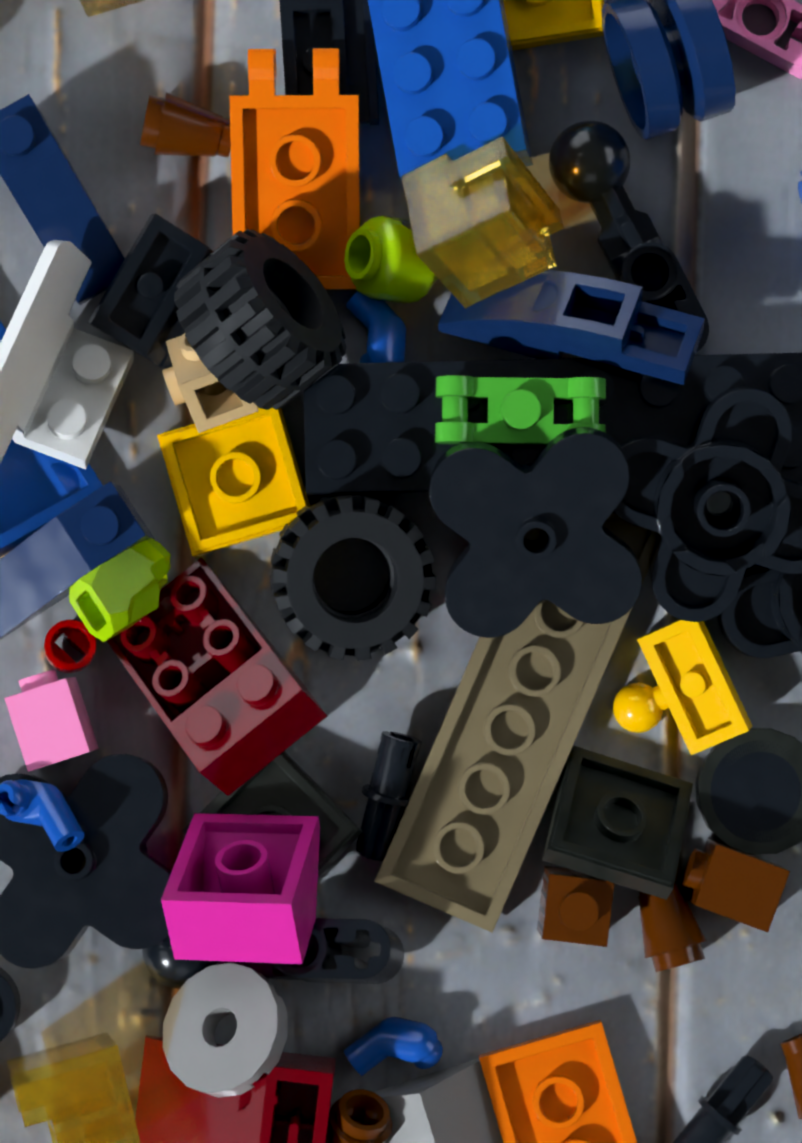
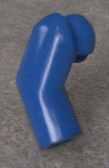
(385, 329)
(41, 806)
(397, 1039)

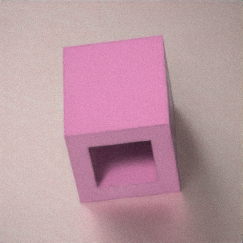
(50, 720)

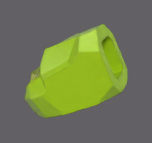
(121, 589)

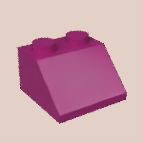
(244, 889)

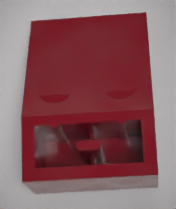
(216, 679)
(281, 1108)

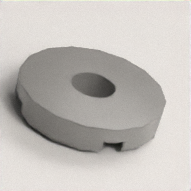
(193, 1020)

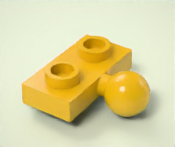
(689, 684)

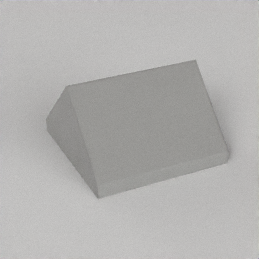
(443, 1107)

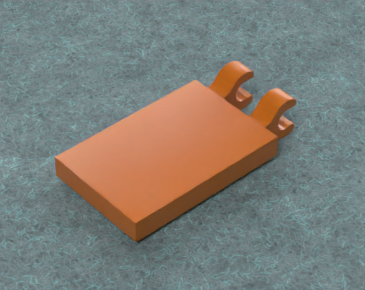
(298, 164)
(558, 1089)

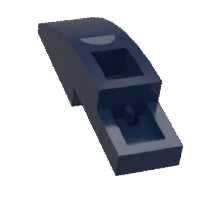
(582, 318)

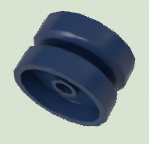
(668, 61)

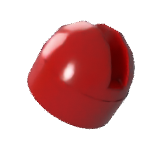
(78, 637)

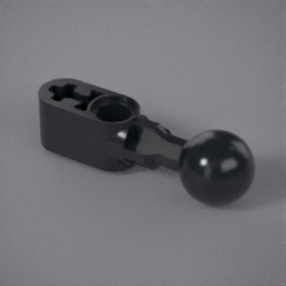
(590, 167)
(328, 966)

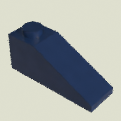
(53, 194)
(63, 551)

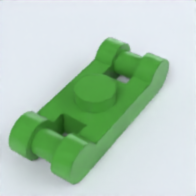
(517, 408)

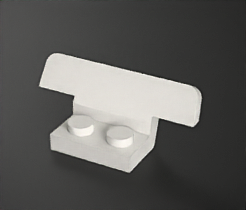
(53, 376)

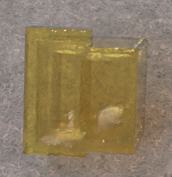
(481, 221)
(76, 1091)

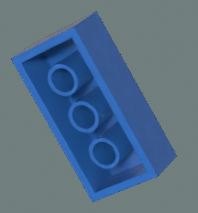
(447, 78)

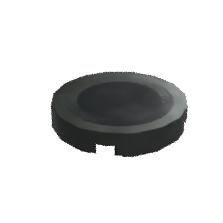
(753, 791)

